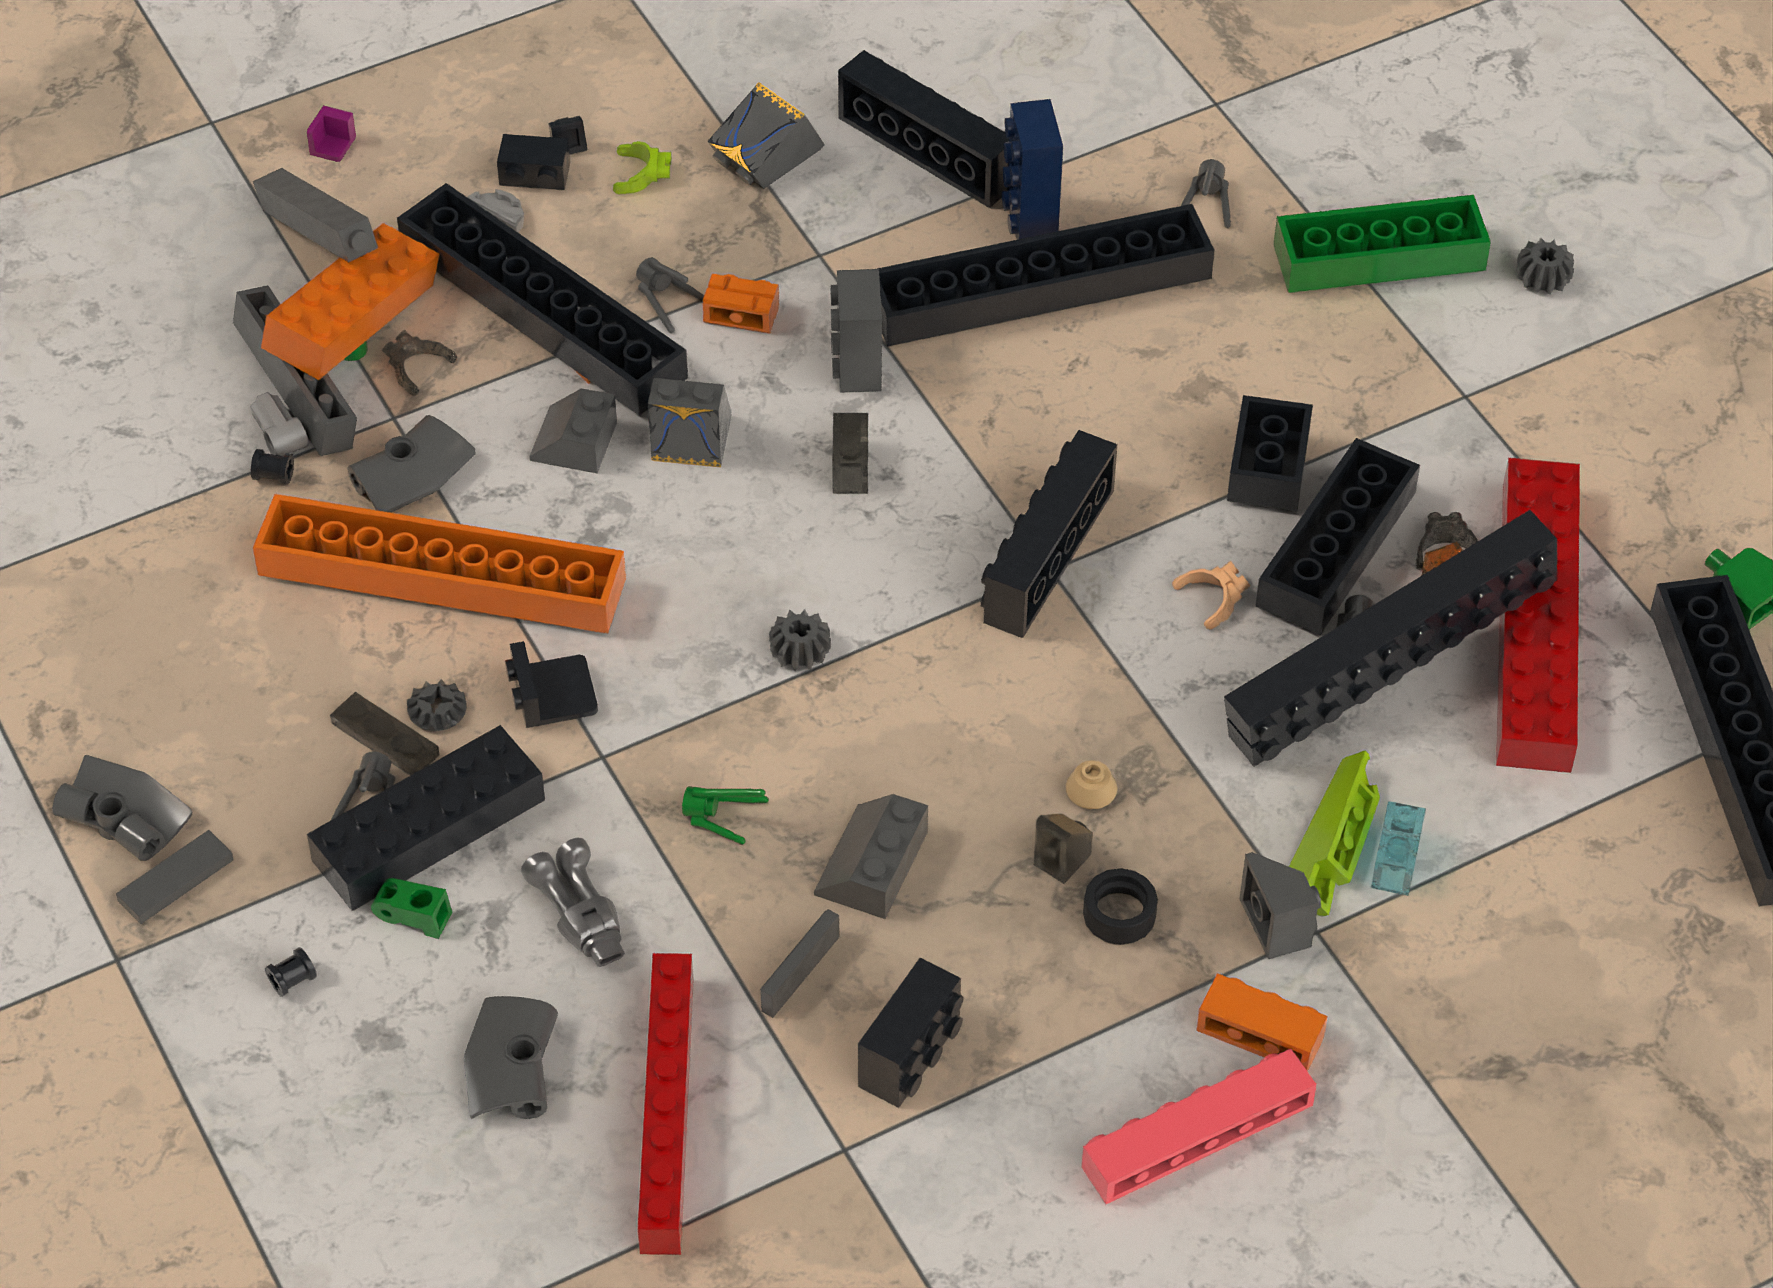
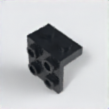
(550, 688)

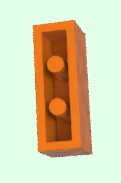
(1260, 1020)

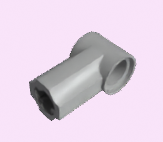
(279, 429)

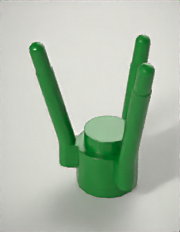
(703, 802)

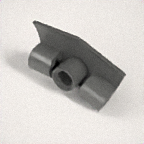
(411, 465)
(122, 806)
(503, 1034)

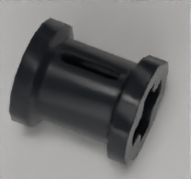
(272, 466)
(290, 971)

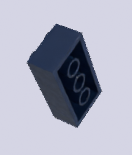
(1033, 169)

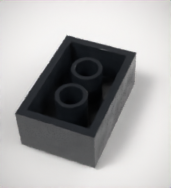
(1269, 453)
(910, 1033)

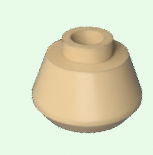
(1091, 785)

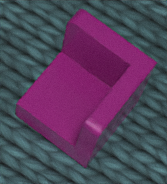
(331, 133)

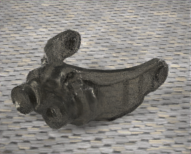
(409, 346)
(1444, 530)

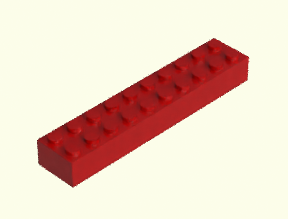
(1541, 636)

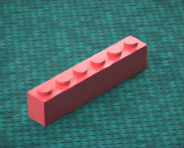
(1197, 1125)

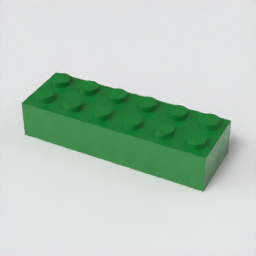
(1381, 243)

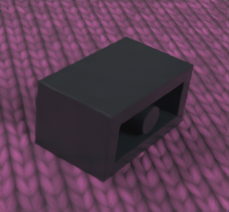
(533, 161)

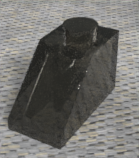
(1061, 845)

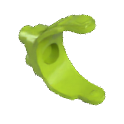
(657, 166)

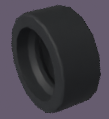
(1123, 882)

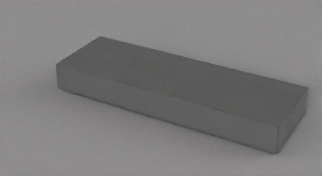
(174, 876)
(800, 963)

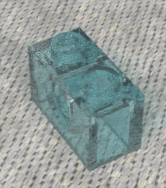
(1398, 848)

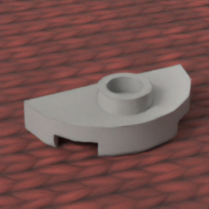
(502, 206)

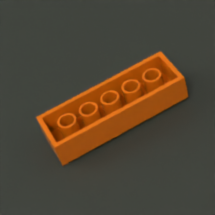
(349, 303)

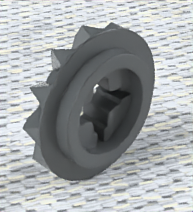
(448, 712)

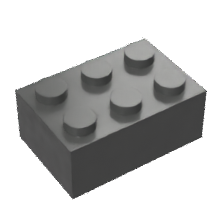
(858, 330)

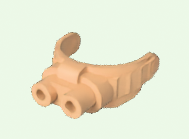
(1223, 577)

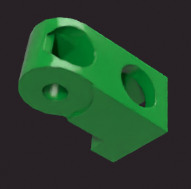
(413, 906)

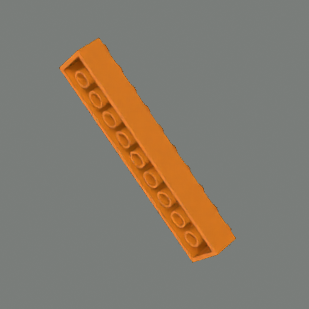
(440, 563)

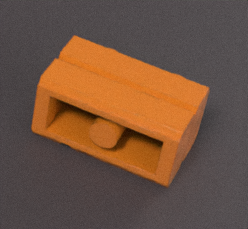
(741, 303)

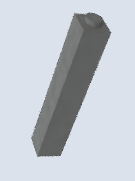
(315, 214)

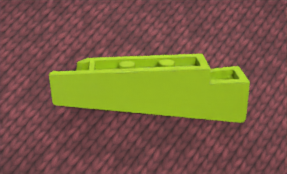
(1338, 829)

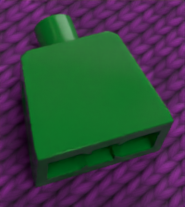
(1751, 580)

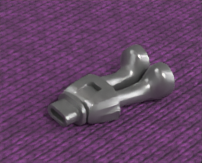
(593, 922)

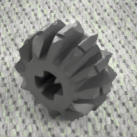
(1545, 266)
(800, 639)

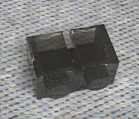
(850, 453)

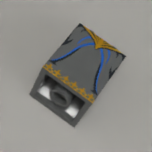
(764, 138)
(688, 422)

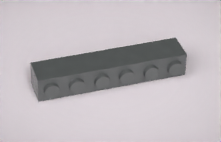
(314, 402)

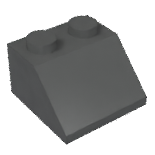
(577, 431)
(1279, 905)

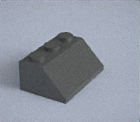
(875, 854)

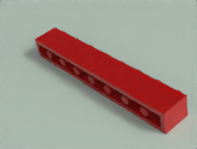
(666, 1105)

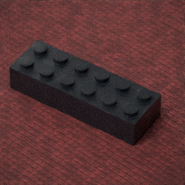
(923, 127)
(1048, 533)
(1337, 536)
(426, 816)

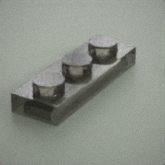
(384, 734)

